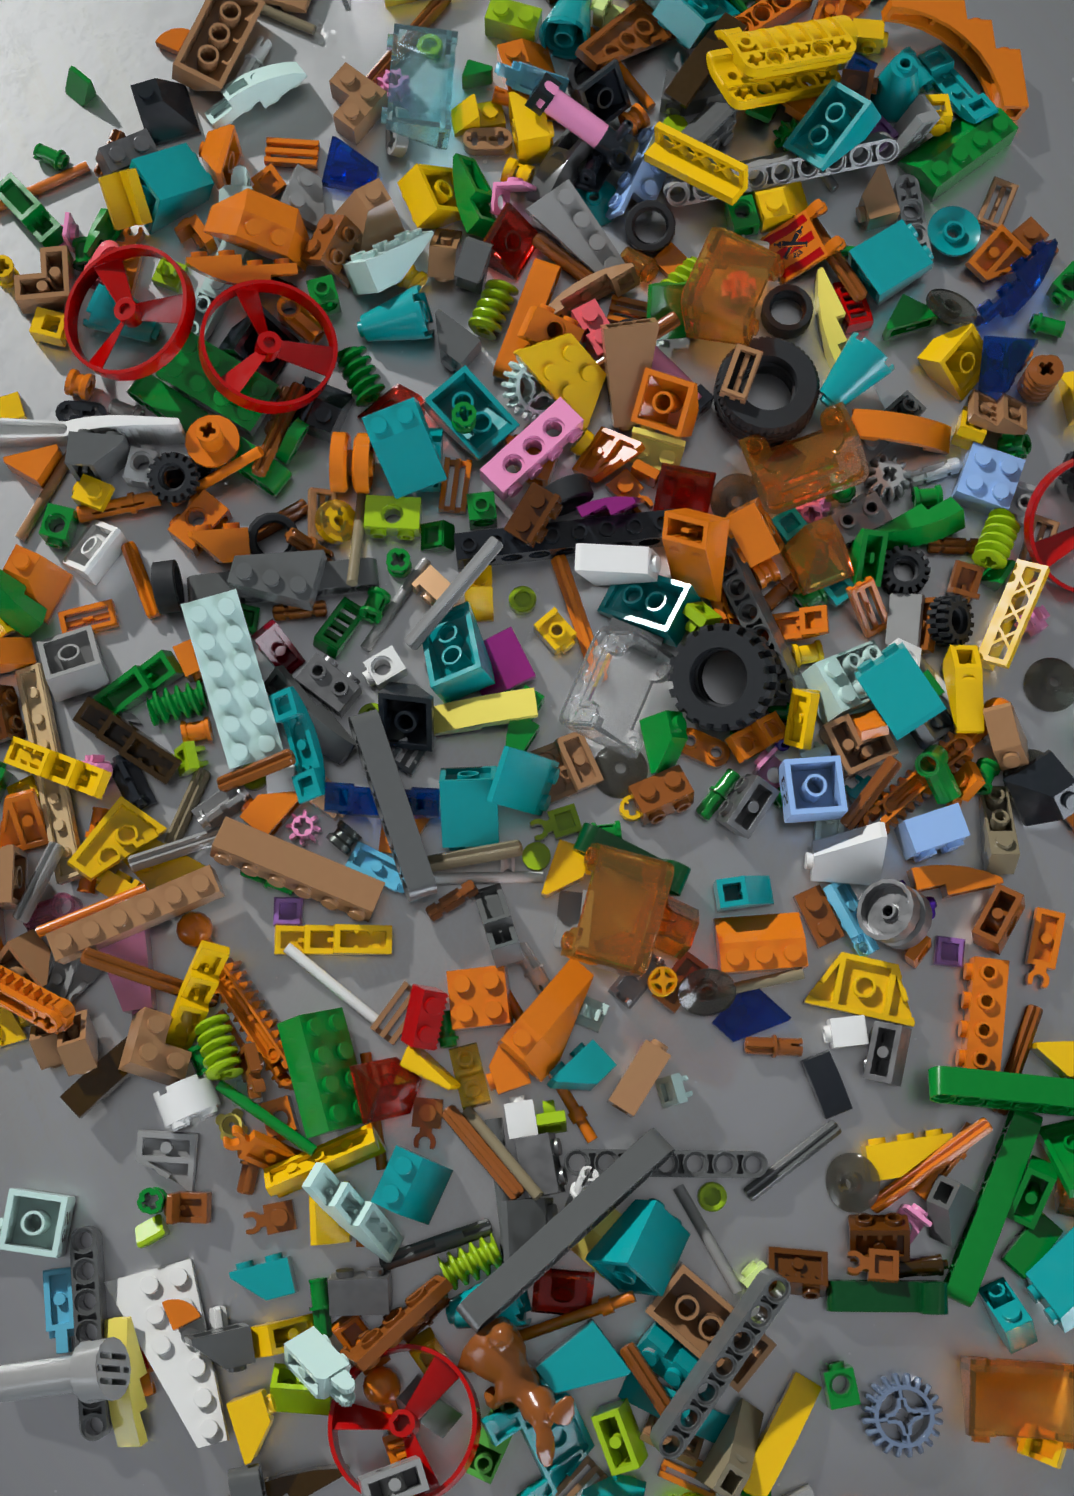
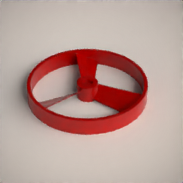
(173, 309)
(270, 346)
(1053, 547)
(405, 1422)

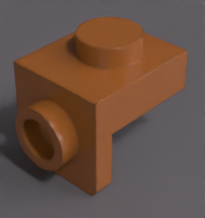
(965, 580)
(188, 1207)

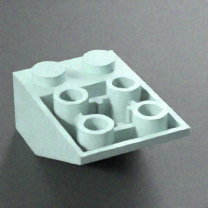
(386, 262)
(837, 681)

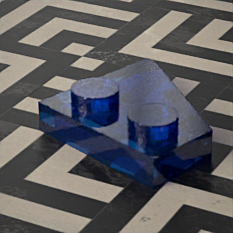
(347, 168)
(1003, 361)
(749, 1015)

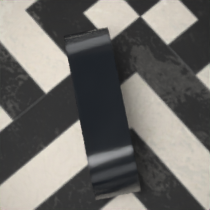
(79, 408)

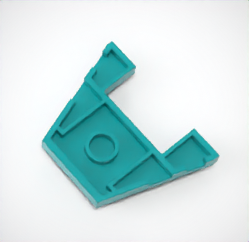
(570, 1441)

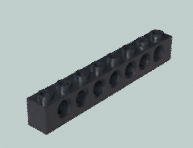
(562, 536)

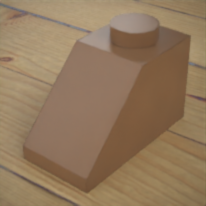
(878, 202)
(444, 254)
(1006, 736)

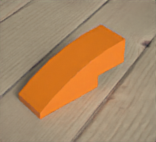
(951, 879)

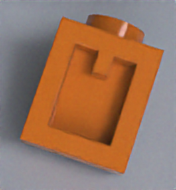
(193, 228)

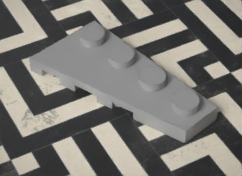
(573, 224)

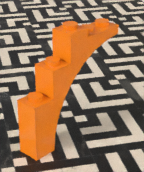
(974, 41)

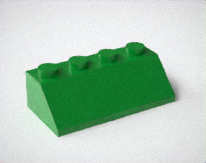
(957, 153)

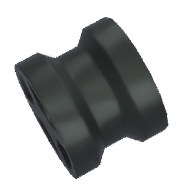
(343, 837)

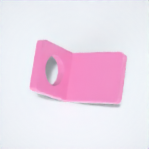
(505, 188)
(70, 231)
(765, 762)
(916, 1218)

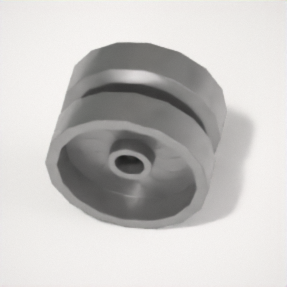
(894, 914)

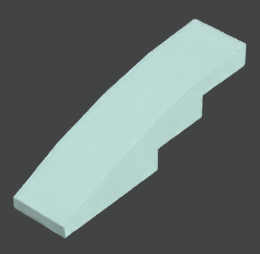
(352, 1213)

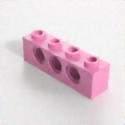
(558, 417)

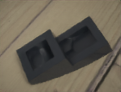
(827, 1084)

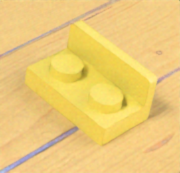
(658, 447)

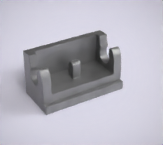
(630, 988)

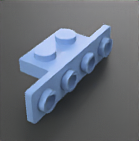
(640, 181)

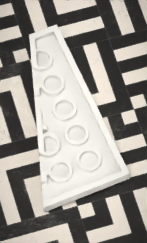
(181, 1369)

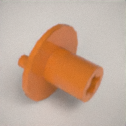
(212, 441)

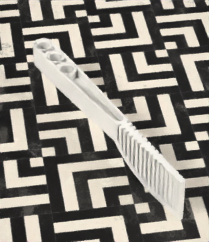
(134, 428)

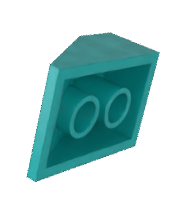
(691, 18)
(832, 126)
(492, 419)
(405, 447)
(652, 606)
(457, 656)
(523, 781)

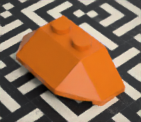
(260, 226)

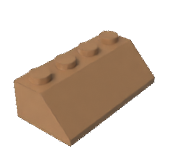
(215, 43)
(695, 1315)

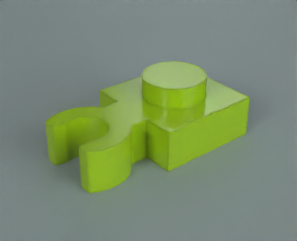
(561, 822)

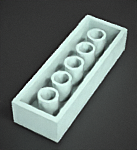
(232, 678)

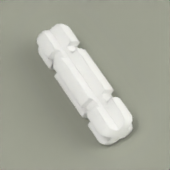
(935, 471)

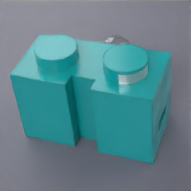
(666, 1355)

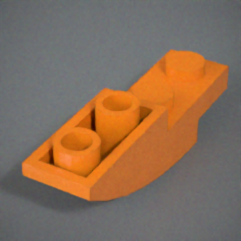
(229, 269)

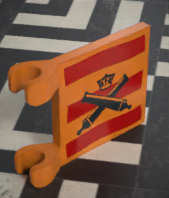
(800, 242)

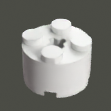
(186, 1101)

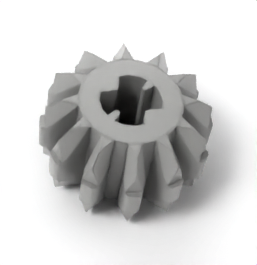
(894, 471)

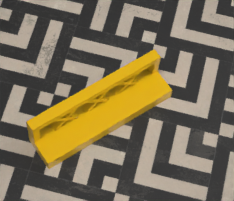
(697, 168)
(1008, 610)
(336, 1154)

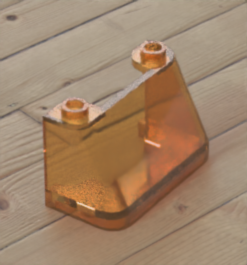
(726, 288)
(807, 465)
(620, 911)
(1018, 1399)

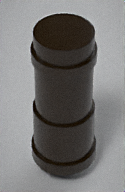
(923, 1266)

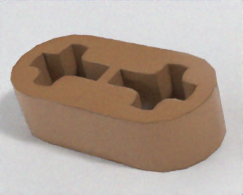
(487, 141)

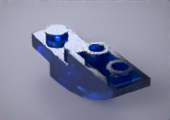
(1021, 285)

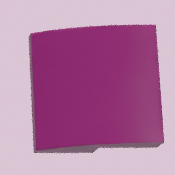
(616, 505)
(508, 662)

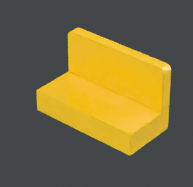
(125, 199)
(801, 718)

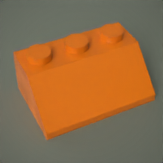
(760, 943)

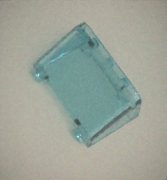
(420, 84)

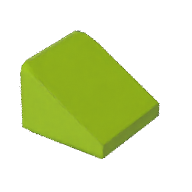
(151, 1231)

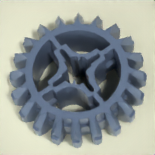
(905, 1427)

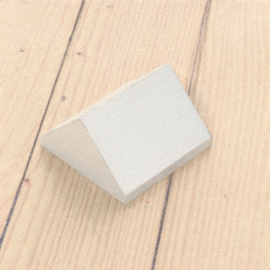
(95, 551)

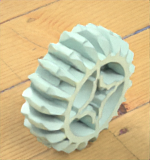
(522, 405)

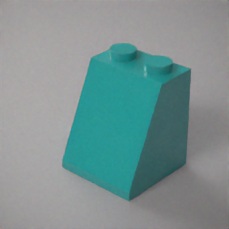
(172, 184)
(890, 261)
(899, 690)
(465, 813)
(411, 1185)
(640, 1249)
(1053, 1283)
(581, 1360)

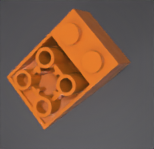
(696, 549)

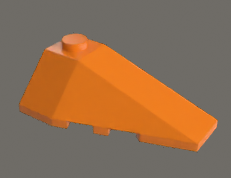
(546, 1025)

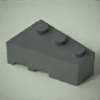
(279, 577)

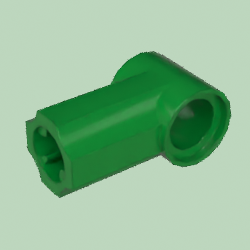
(938, 776)

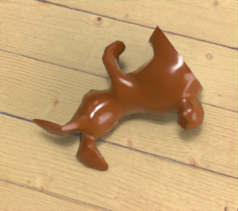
(501, 1358)

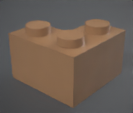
(360, 102)
(51, 286)
(855, 754)
(74, 1048)
(147, 1052)

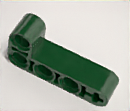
(594, 834)
(917, 1296)

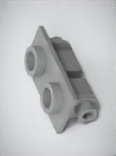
(221, 804)

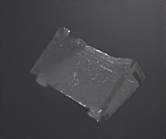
(614, 687)

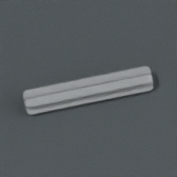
(38, 882)

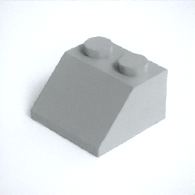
(73, 663)

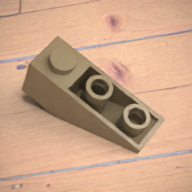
(998, 832)
(733, 1452)

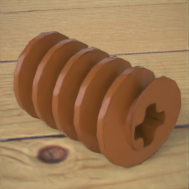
(1040, 378)

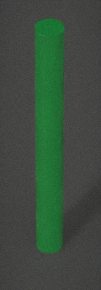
(266, 1117)

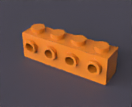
(983, 1014)

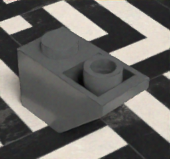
(949, 1210)

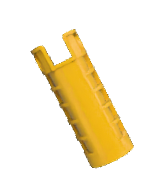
(781, 58)

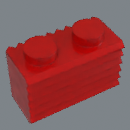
(424, 1017)

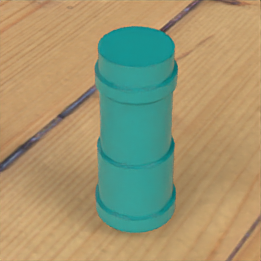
(926, 81)

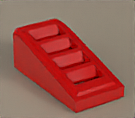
(854, 324)

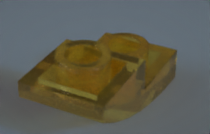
(470, 1073)

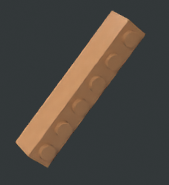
(296, 869)
(135, 914)

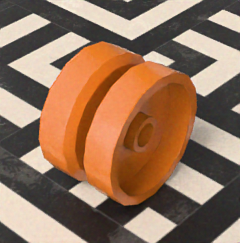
(348, 462)

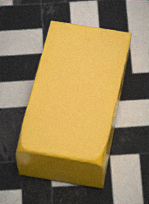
(424, 1065)

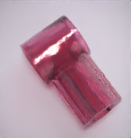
(51, 910)

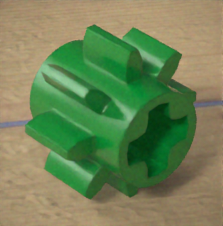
(784, 131)
(1015, 445)

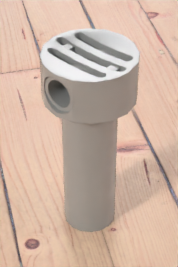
(93, 1372)

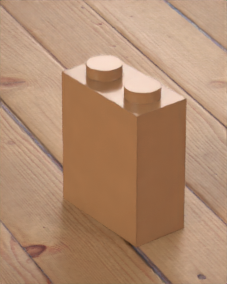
(639, 1077)

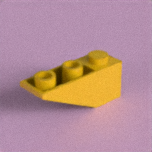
(964, 687)
(900, 1156)

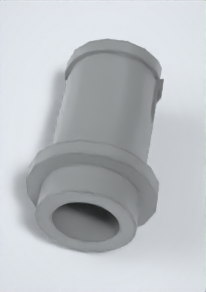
(121, 408)

